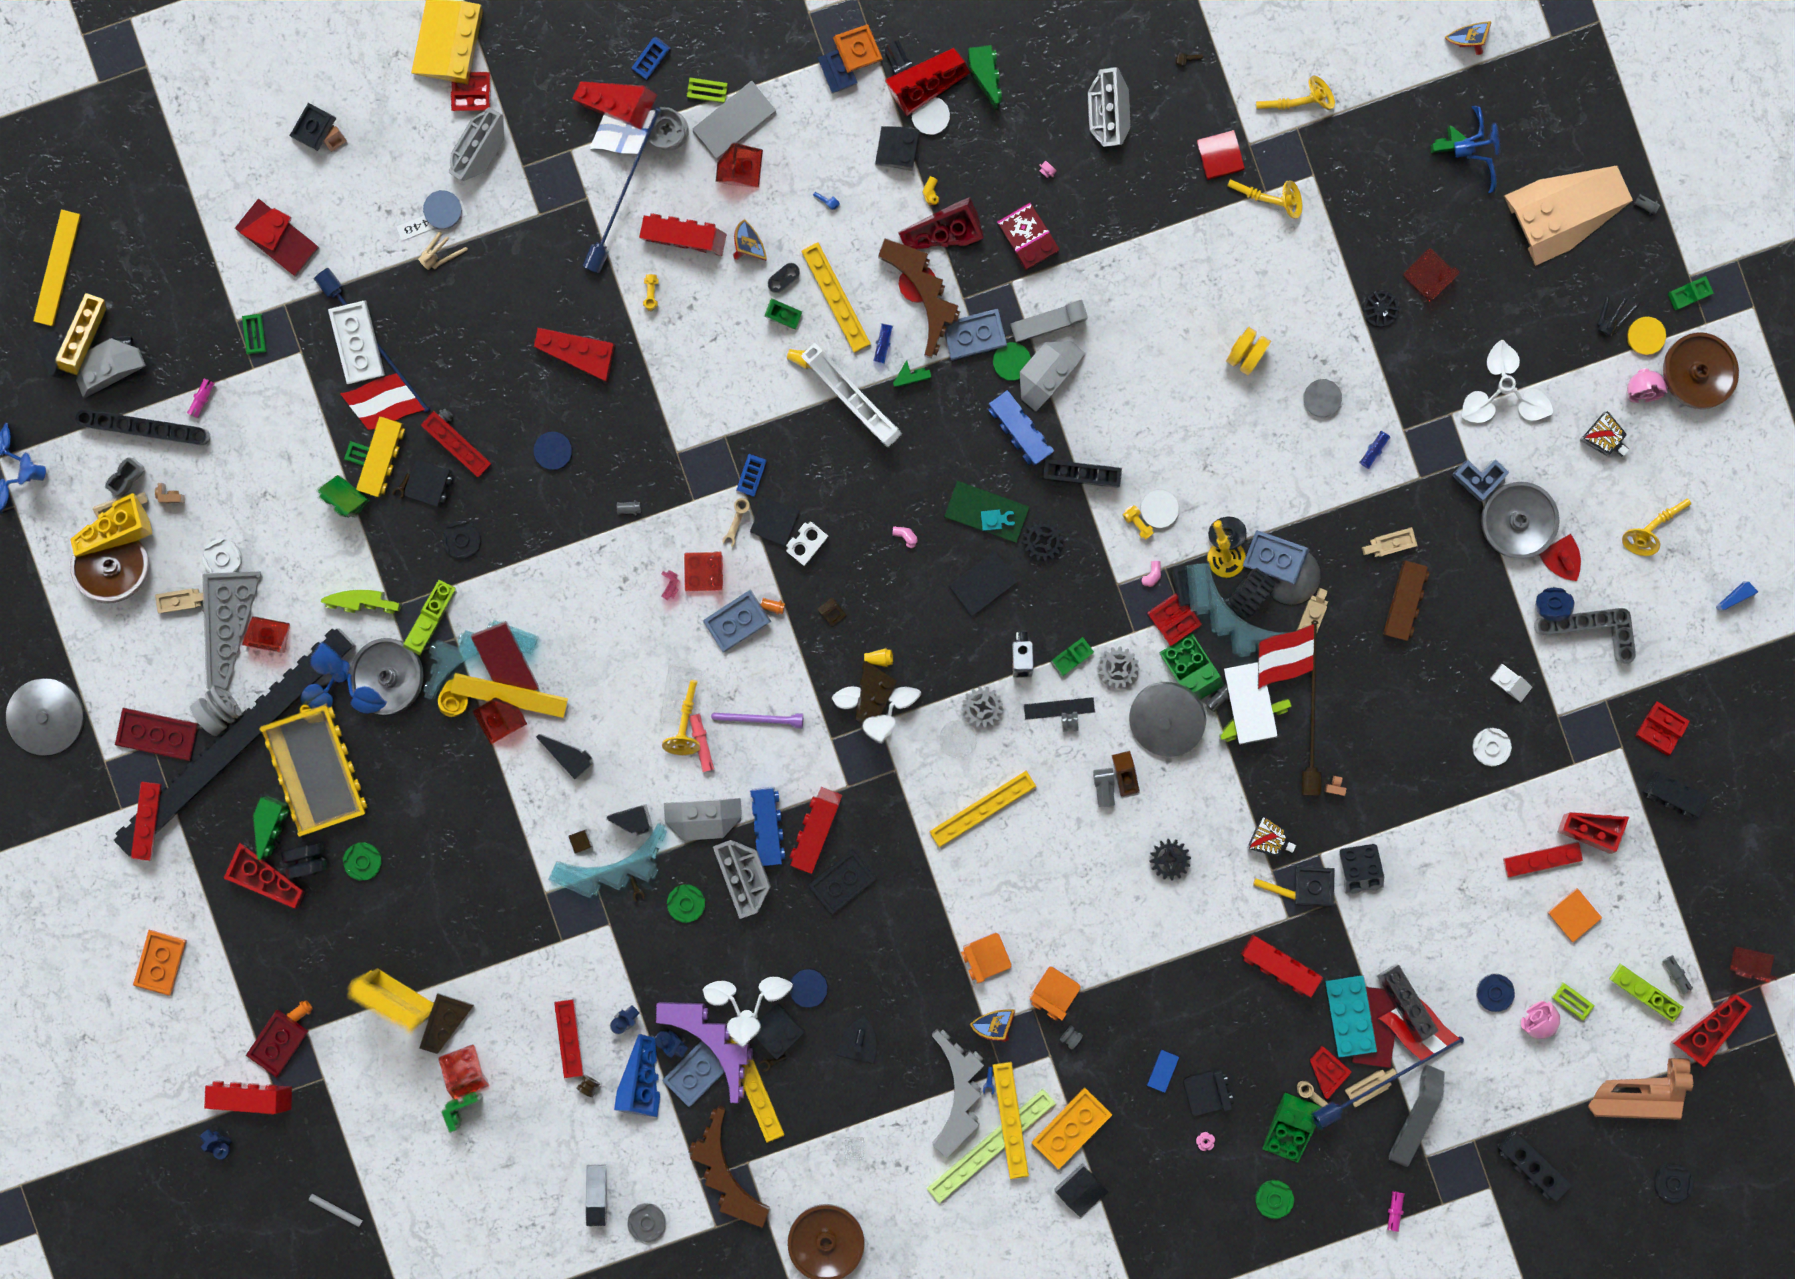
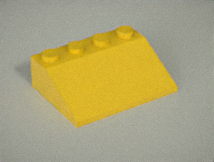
(447, 40)

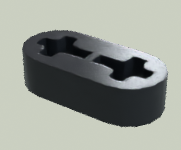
(780, 274)

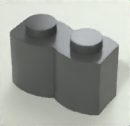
(127, 472)

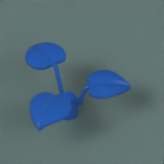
(1466, 148)
(27, 469)
(327, 661)

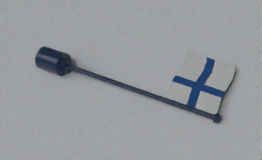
(626, 140)

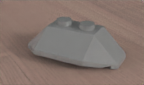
(1109, 107)
(477, 145)
(107, 365)
(1047, 371)
(703, 818)
(743, 876)

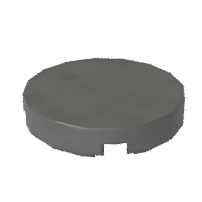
(1322, 398)
(646, 1222)

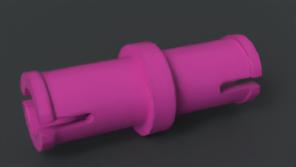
(200, 398)
(1395, 1211)

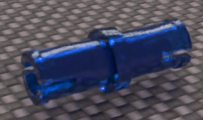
(883, 343)
(1374, 449)

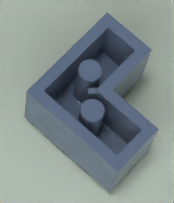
(1479, 482)

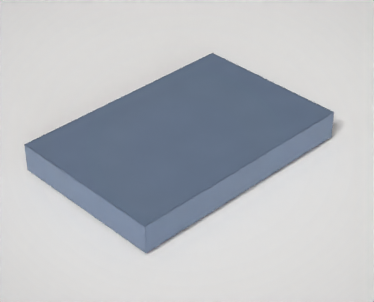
(975, 334)
(1276, 557)
(737, 621)
(694, 1074)

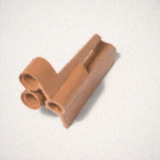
(1659, 1097)

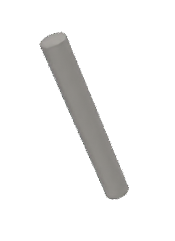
(335, 1210)

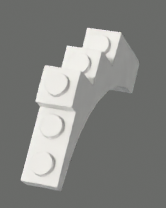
(850, 395)

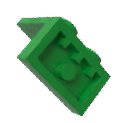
(451, 1116)

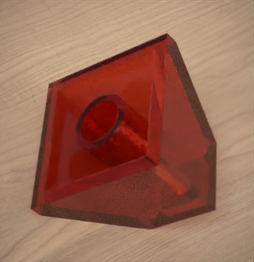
(740, 166)
(499, 719)

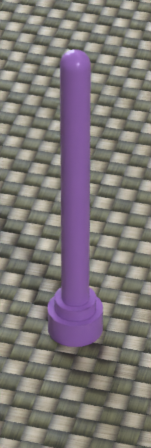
(795, 720)

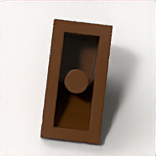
(1125, 773)

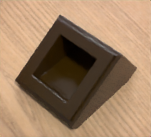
(832, 612)
(580, 841)

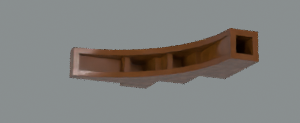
(912, 263)
(737, 1200)

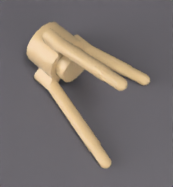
(429, 257)

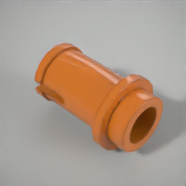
(773, 606)
(300, 1011)

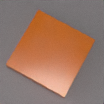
(857, 48)
(1574, 915)

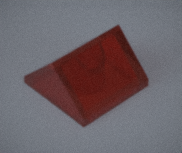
(267, 634)

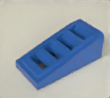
(655, 41)
(740, 488)
(1739, 594)

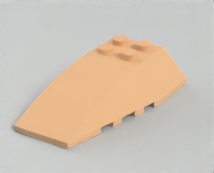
(1567, 209)

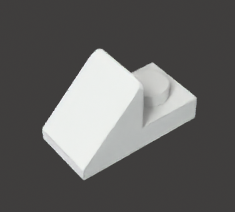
(1511, 683)

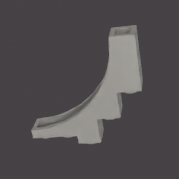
(964, 1067)

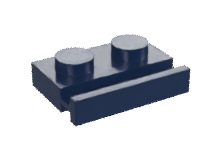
(835, 72)

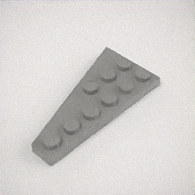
(226, 610)

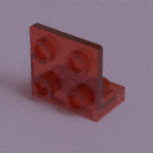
(1430, 274)
(703, 571)
(1752, 962)
(462, 1072)

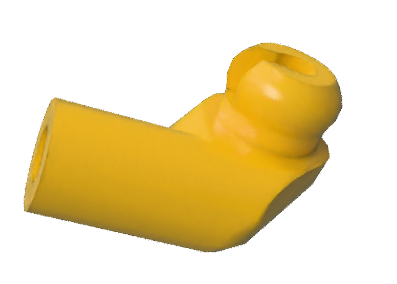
(929, 193)

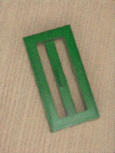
(261, 332)
(349, 451)

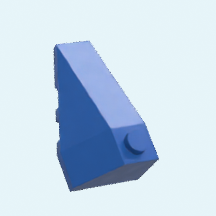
(638, 1086)

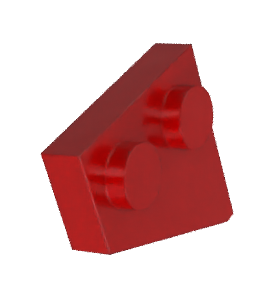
(268, 228)

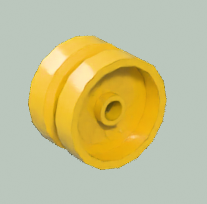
(1247, 350)

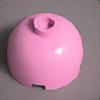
(1647, 386)
(1542, 1020)

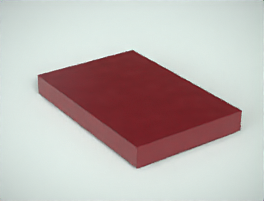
(277, 1043)

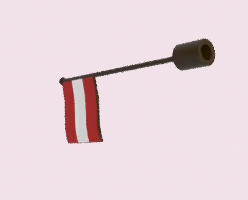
(1285, 658)

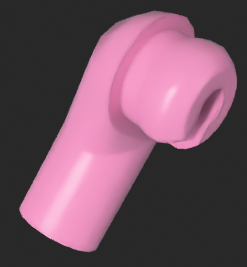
(907, 534)
(1154, 576)

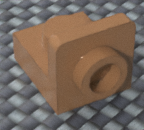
(170, 497)

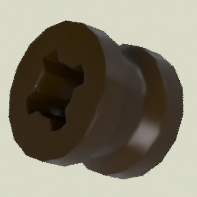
(588, 1086)

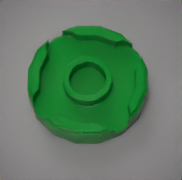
(1010, 361)
(362, 861)
(686, 903)
(1274, 1199)

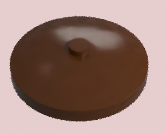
(1701, 370)
(111, 573)
(826, 1242)

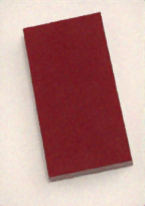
(293, 248)
(504, 657)
(156, 734)
(1379, 1005)

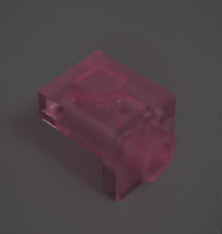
(671, 589)

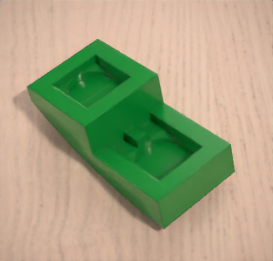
(1690, 293)
(1072, 656)

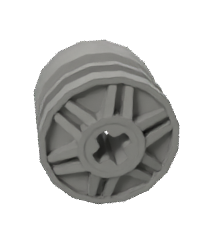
(673, 139)
(215, 710)

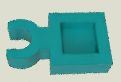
(992, 519)

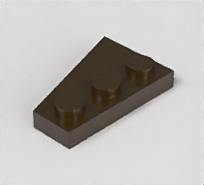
(874, 692)
(443, 1021)

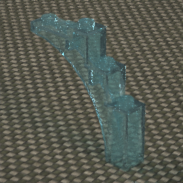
(1205, 597)
(451, 656)
(586, 879)

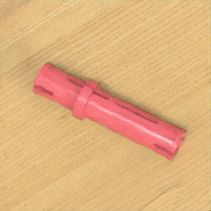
(699, 735)

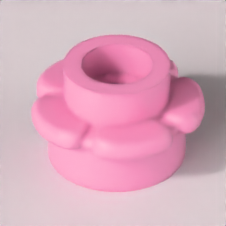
(1047, 169)
(1205, 1146)

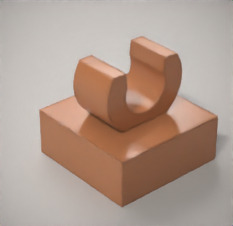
(334, 138)
(1335, 787)

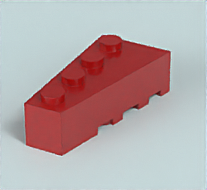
(581, 352)

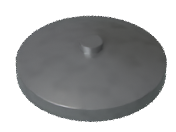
(1520, 520)
(389, 671)
(45, 716)
(1167, 719)

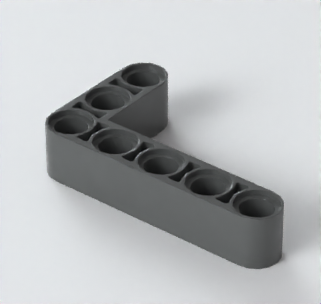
(1592, 623)
(1420, 1117)

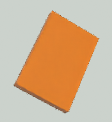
(159, 962)

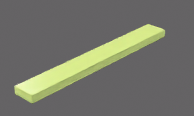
(987, 1148)

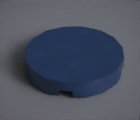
(552, 450)
(1554, 604)
(808, 988)
(1495, 992)

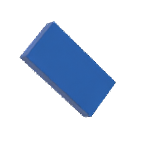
(1163, 1071)

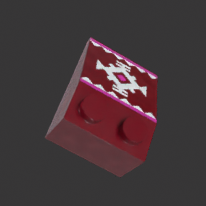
(1028, 236)

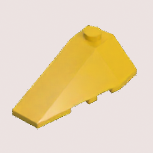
(118, 526)

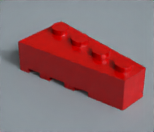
(926, 80)
(620, 102)
(682, 234)
(816, 829)
(262, 878)
(1281, 965)
(1712, 1030)
(248, 1098)

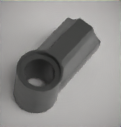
(1104, 782)

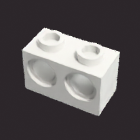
(810, 546)

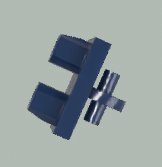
(624, 1020)
(670, 1043)
(215, 1144)

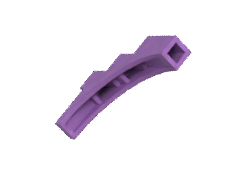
(731, 1055)

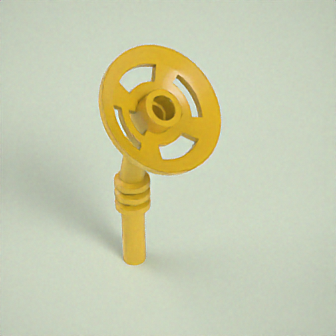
(1317, 95)
(1287, 199)
(1642, 537)
(1224, 554)
(681, 739)

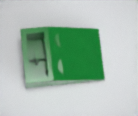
(983, 72)
(343, 496)
(1192, 667)
(267, 824)
(1291, 1128)

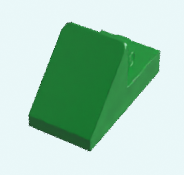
(1443, 145)
(783, 314)
(905, 377)

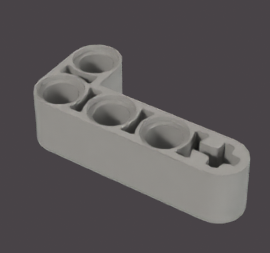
(1049, 321)

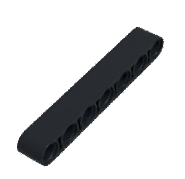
(133, 427)

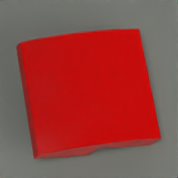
(474, 95)
(1220, 155)
(1174, 621)
(1662, 728)

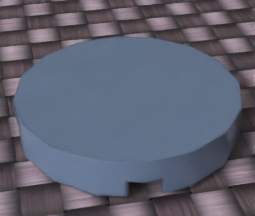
(442, 209)

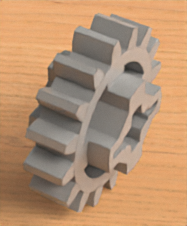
(1124, 674)
(979, 717)

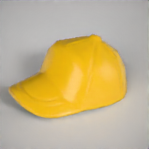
(450, 703)

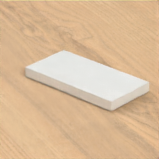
(356, 342)
(1250, 705)

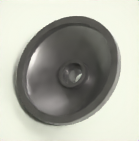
(1305, 587)

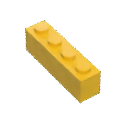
(81, 334)
(380, 457)

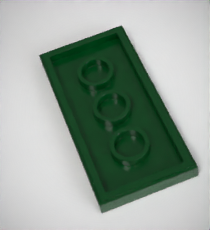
(969, 502)

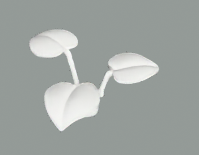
(1503, 360)
(882, 726)
(745, 1024)

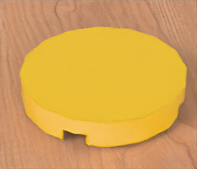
(1646, 335)

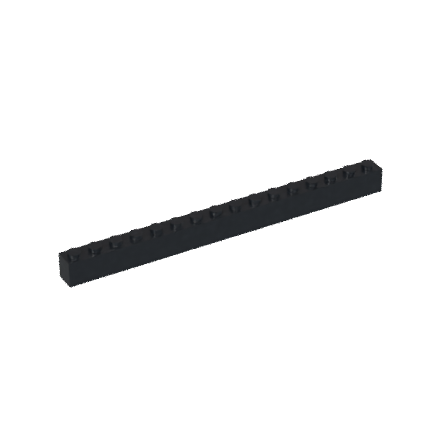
(237, 739)

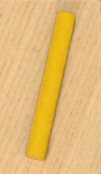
(1274, 888)

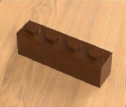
(1405, 600)

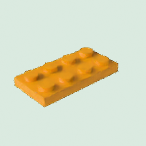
(1071, 1128)

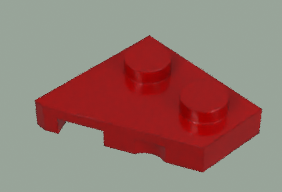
(1329, 1071)

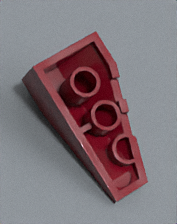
(951, 226)

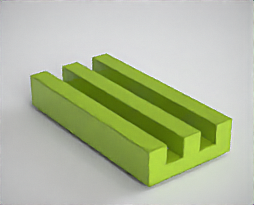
(706, 82)
(1559, 991)

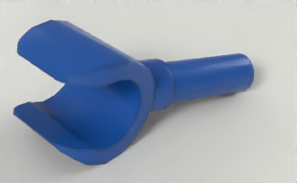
(832, 203)
(989, 1081)

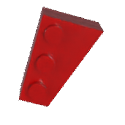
(1594, 830)

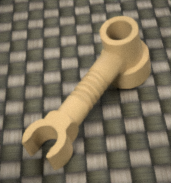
(737, 519)
(1309, 1093)

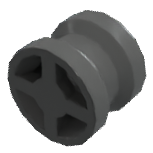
(1069, 721)
(1071, 1037)

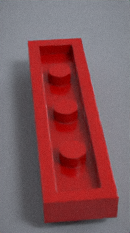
(455, 443)
(146, 821)
(1542, 859)
(568, 1038)

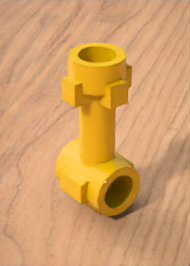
(649, 302)
(1131, 514)

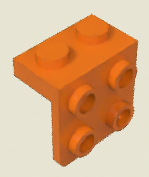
(986, 957)
(1054, 993)

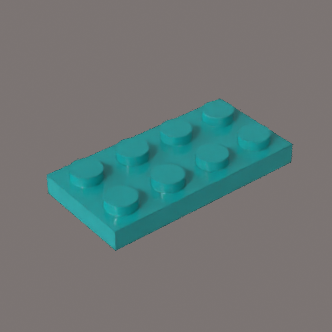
(1351, 1016)

